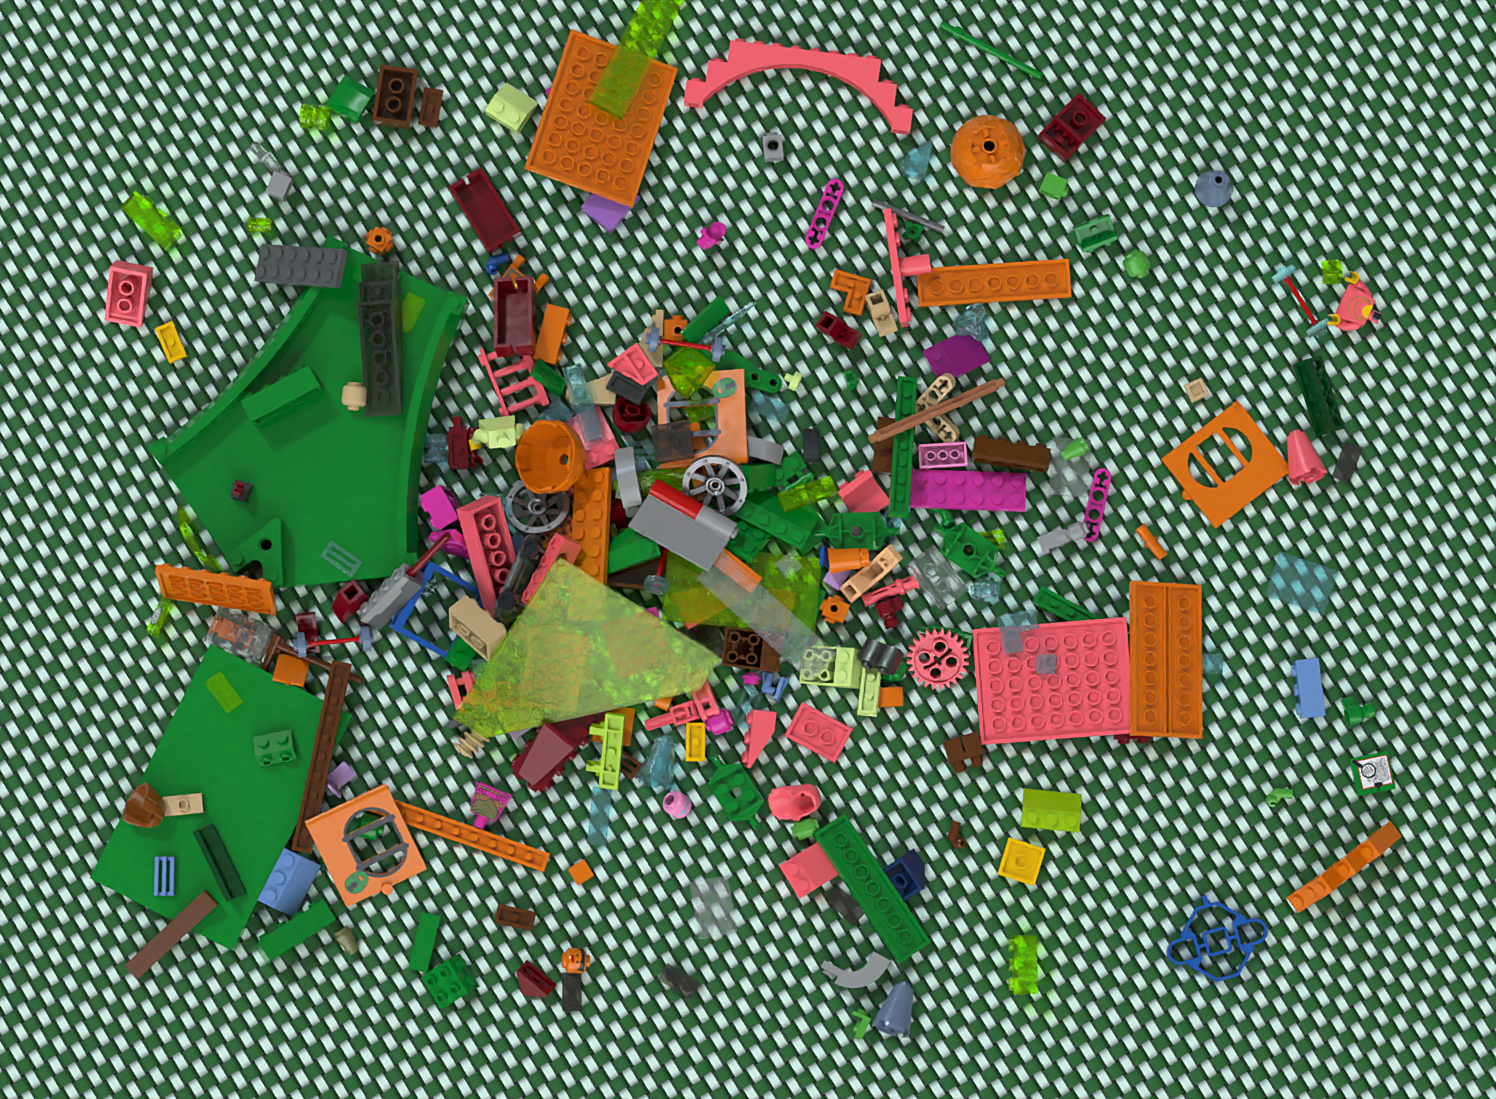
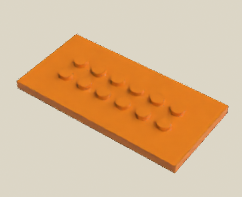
(1165, 659)

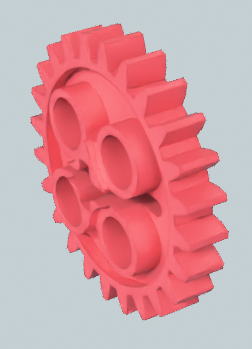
(948, 672)

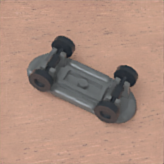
(526, 562)

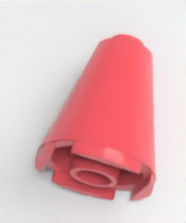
(1303, 459)

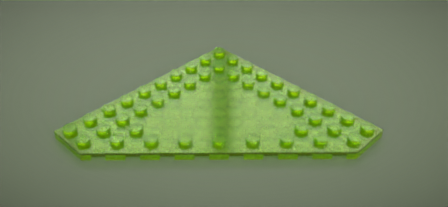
(580, 655)

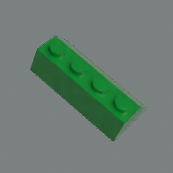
(765, 512)

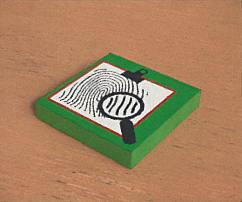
(1372, 773)

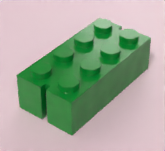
(281, 395)

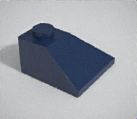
(907, 874)

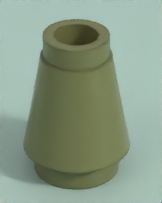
(347, 940)

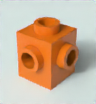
(379, 247)
(669, 326)
(839, 615)

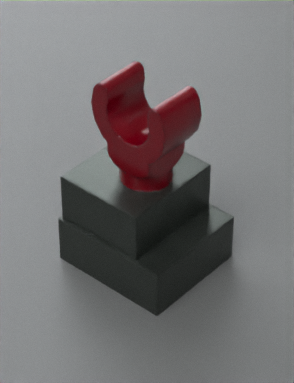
(241, 491)

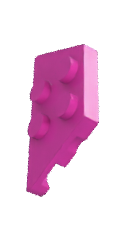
(454, 546)

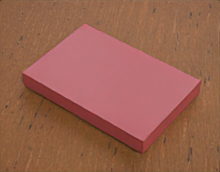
(818, 732)

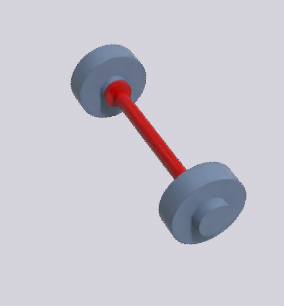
(715, 349)
(365, 638)

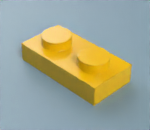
(171, 342)
(695, 742)

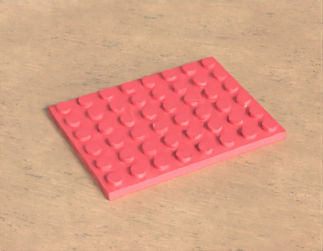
(1080, 700)

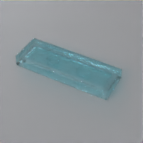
(599, 816)

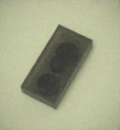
(679, 981)
(571, 991)

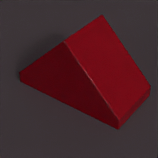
(617, 512)

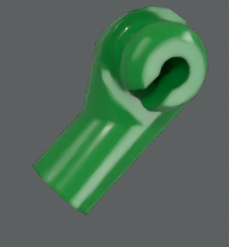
(946, 515)

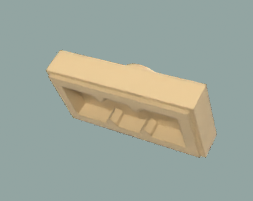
(183, 804)

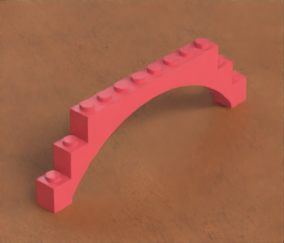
(754, 57)

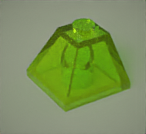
(687, 370)

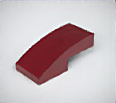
(308, 624)

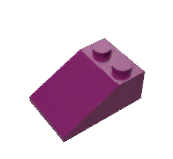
(955, 356)

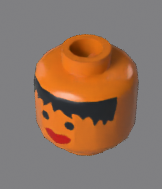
(575, 960)

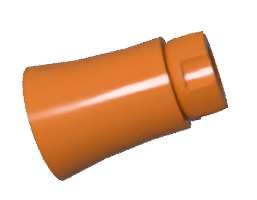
(847, 559)

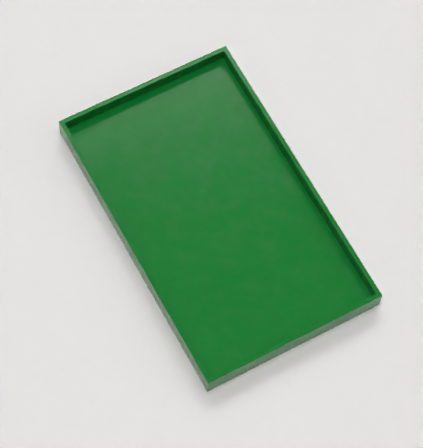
(246, 802)

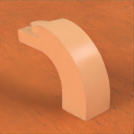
(869, 576)

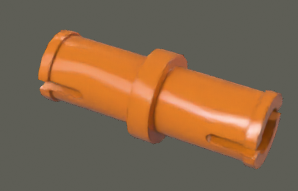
(1151, 542)

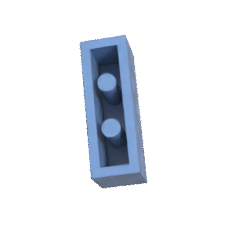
(1308, 688)

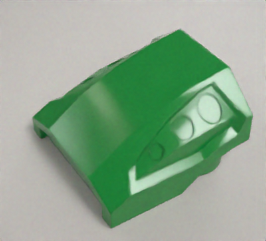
(350, 99)

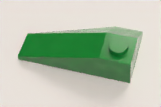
(630, 550)

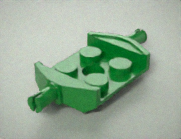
(871, 523)
(984, 554)
(733, 776)

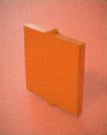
(290, 670)

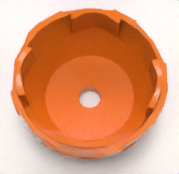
(984, 167)
(542, 456)

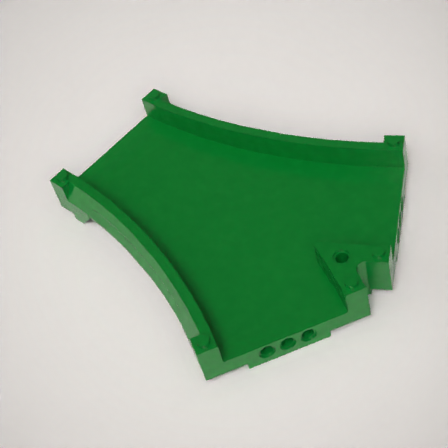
(318, 465)

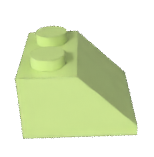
(511, 108)

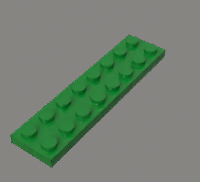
(871, 888)

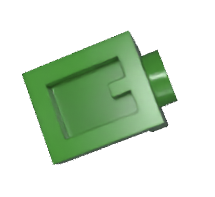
(861, 1027)

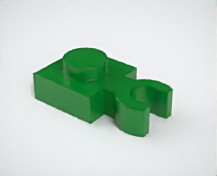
(850, 379)

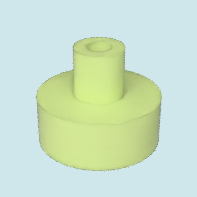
(793, 380)

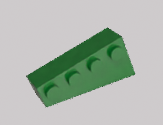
(295, 931)

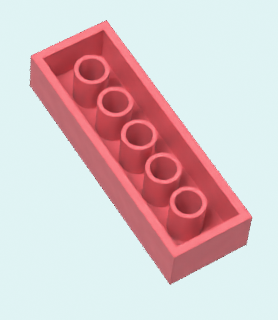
(487, 546)

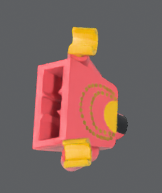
(1354, 306)

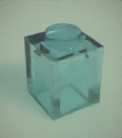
(1212, 664)

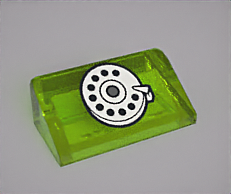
(159, 617)

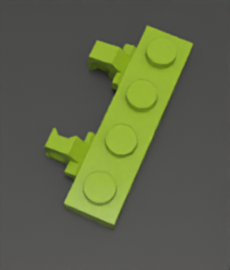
(609, 764)

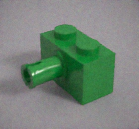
(758, 475)

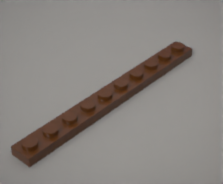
(322, 753)

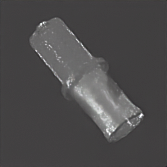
(265, 157)

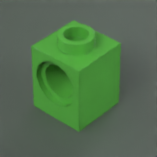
(1054, 186)

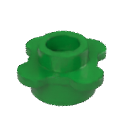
(908, 235)

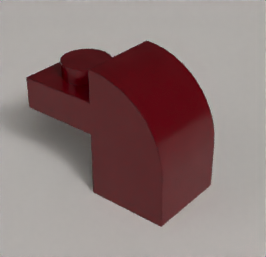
(838, 331)

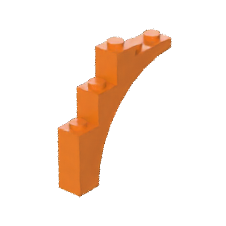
(1345, 867)

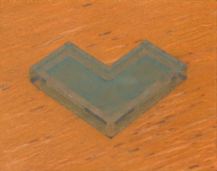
(1012, 625)

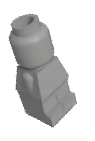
(1061, 537)

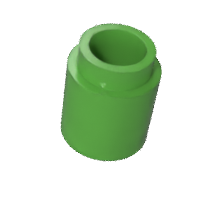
(805, 828)

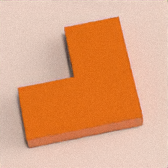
(856, 288)

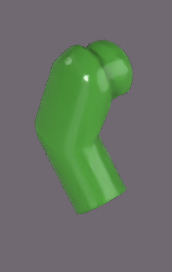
(1277, 794)

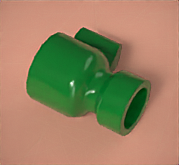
(1354, 713)

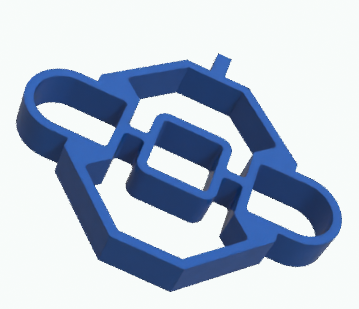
(1238, 920)

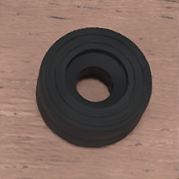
(811, 445)

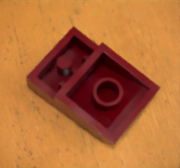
(1071, 127)

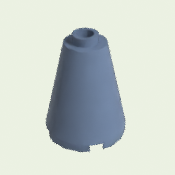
(1213, 188)
(896, 1011)

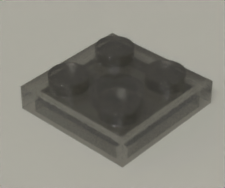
(672, 441)

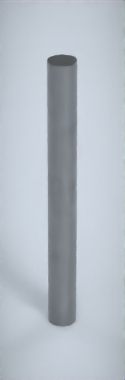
(909, 216)

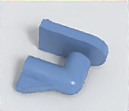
(767, 679)

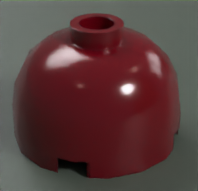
(629, 416)

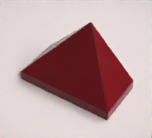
(533, 981)

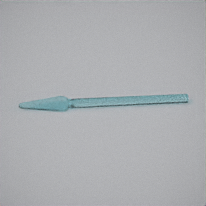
(710, 336)

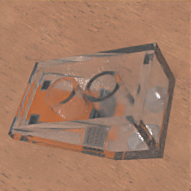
(240, 634)

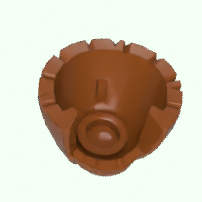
(144, 807)

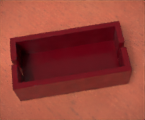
(485, 211)
(514, 316)

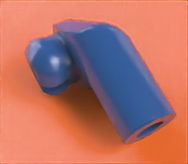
(495, 261)

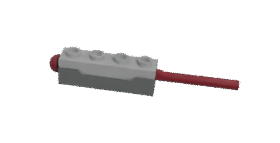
(397, 589)

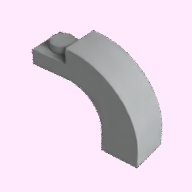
(764, 450)
(628, 480)
(868, 974)

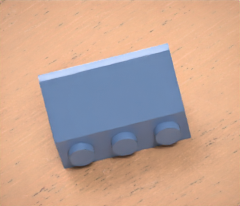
(289, 882)

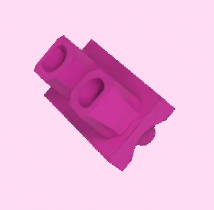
(712, 235)

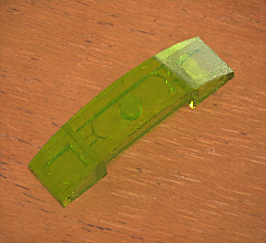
(185, 521)

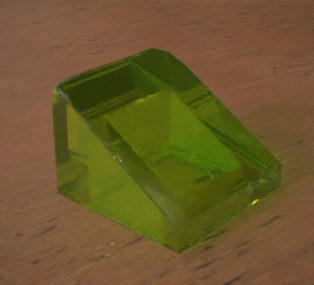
(1331, 272)

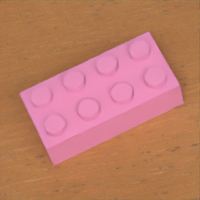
(942, 455)

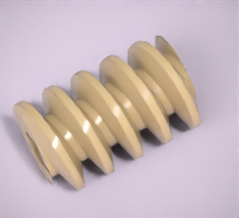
(470, 743)

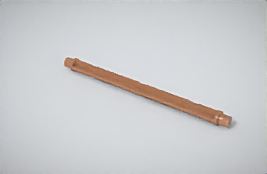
(936, 410)

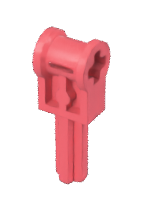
(678, 715)

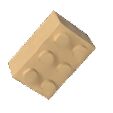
(476, 627)

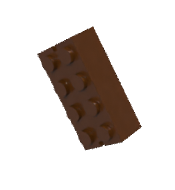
(634, 577)

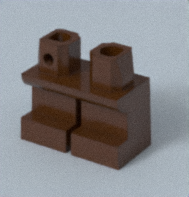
(956, 754)

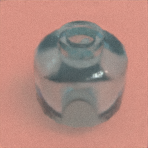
(985, 589)

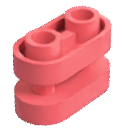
(467, 678)

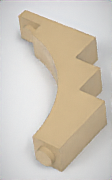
(598, 389)

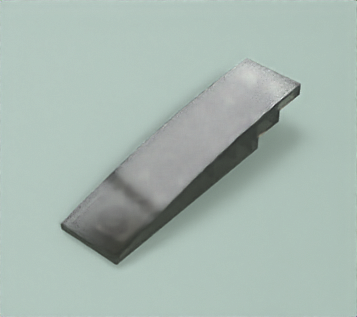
(381, 338)

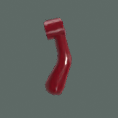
(475, 458)

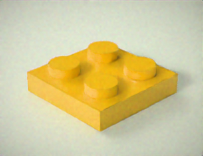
(1021, 861)

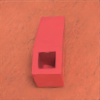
(759, 732)

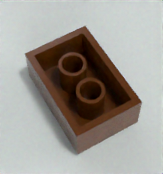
(396, 97)

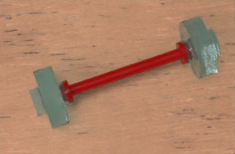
(1284, 274)
(657, 584)

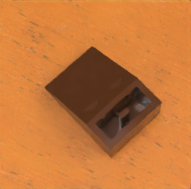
(749, 651)

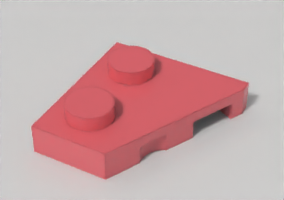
(635, 365)

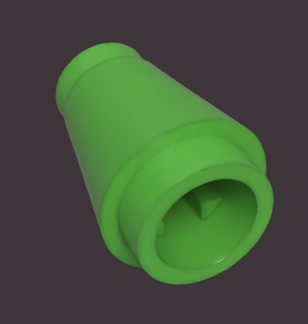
(1075, 448)

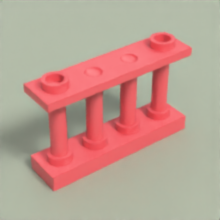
(526, 363)

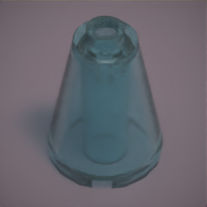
(659, 764)

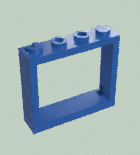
(402, 615)

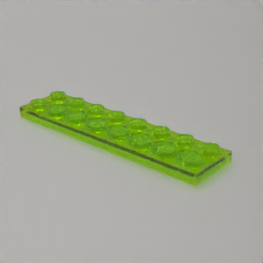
(634, 55)

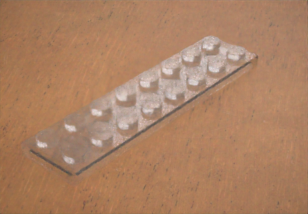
(767, 616)

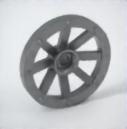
(713, 489)
(534, 505)

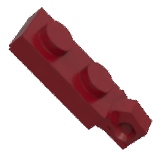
(458, 445)

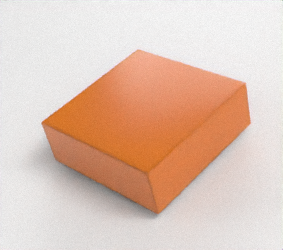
(580, 872)

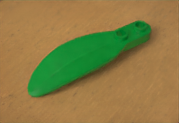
(735, 361)

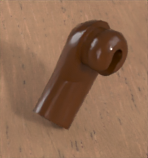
(954, 836)

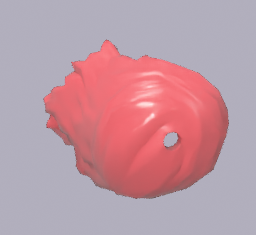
(789, 804)

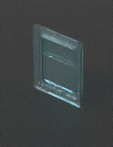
(1301, 583)

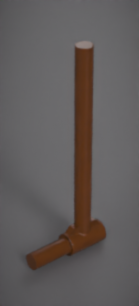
(277, 645)

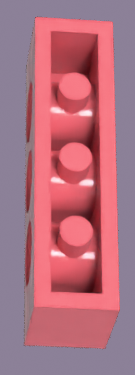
(558, 546)

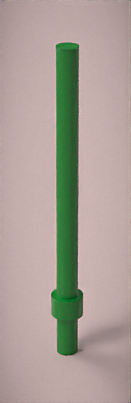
(958, 32)

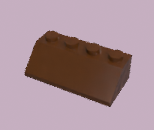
(1010, 454)

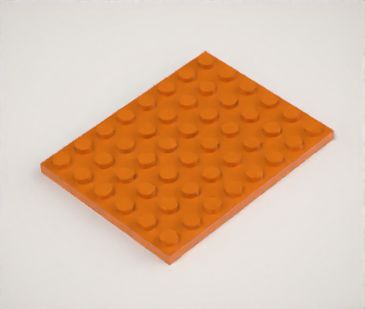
(587, 145)

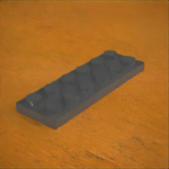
(301, 266)

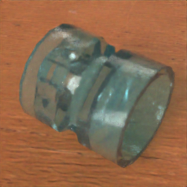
(557, 411)
(436, 449)

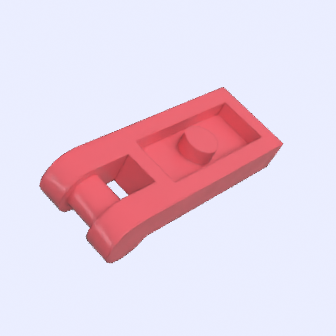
(704, 697)

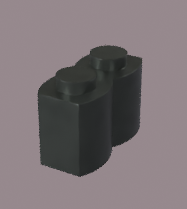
(880, 656)

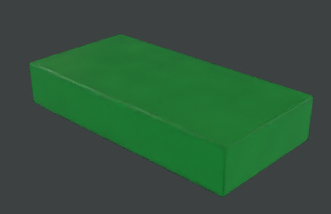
(548, 377)

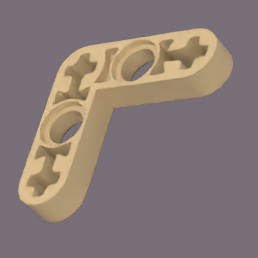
(928, 401)

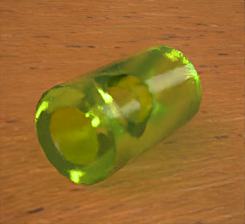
(259, 224)

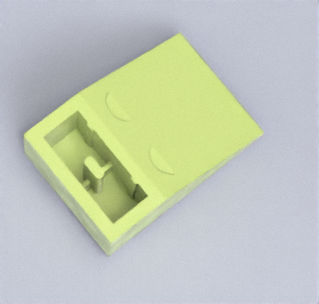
(841, 671)

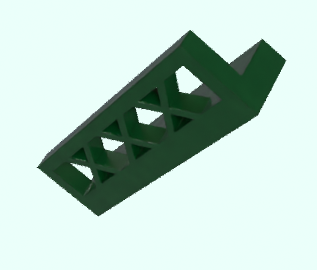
(1316, 397)
(219, 862)

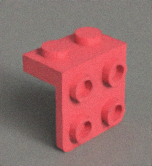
(863, 493)

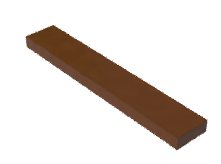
(171, 934)

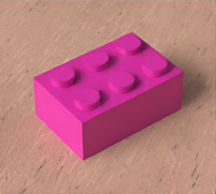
(442, 507)

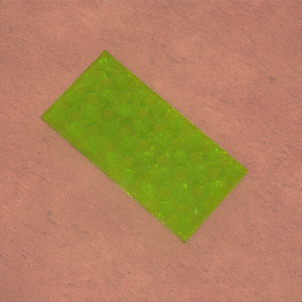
(693, 603)

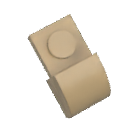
(881, 313)

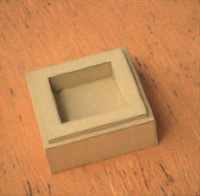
(1196, 390)

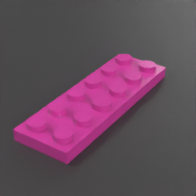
(968, 490)

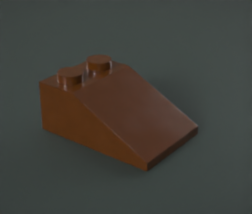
(883, 450)

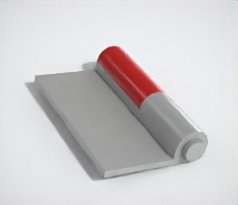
(683, 525)

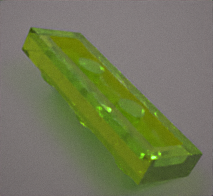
(807, 494)

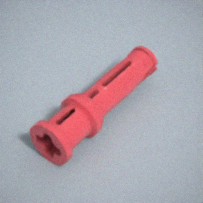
(900, 586)

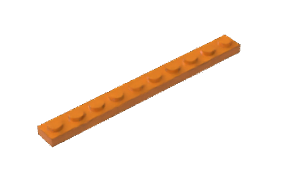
(471, 836)

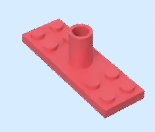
(903, 267)

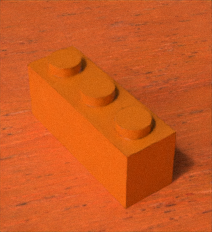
(553, 334)

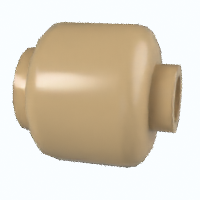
(354, 396)

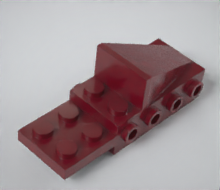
(552, 749)

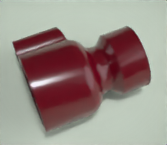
(888, 609)

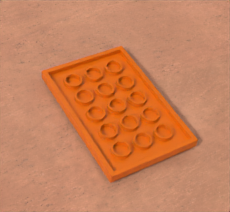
(216, 589)

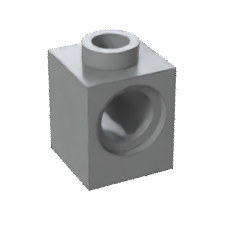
(776, 155)
(279, 185)

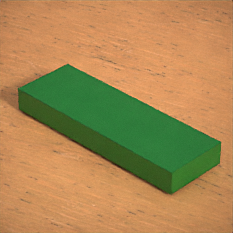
(705, 321)
(424, 942)

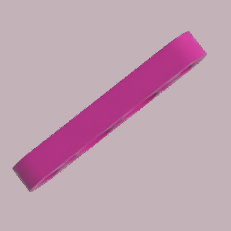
(822, 213)
(1098, 505)

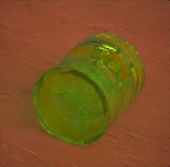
(314, 117)

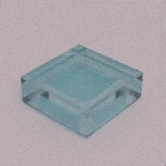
(1046, 663)

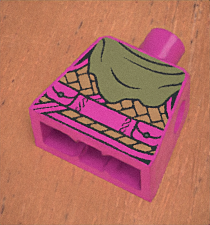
(488, 804)

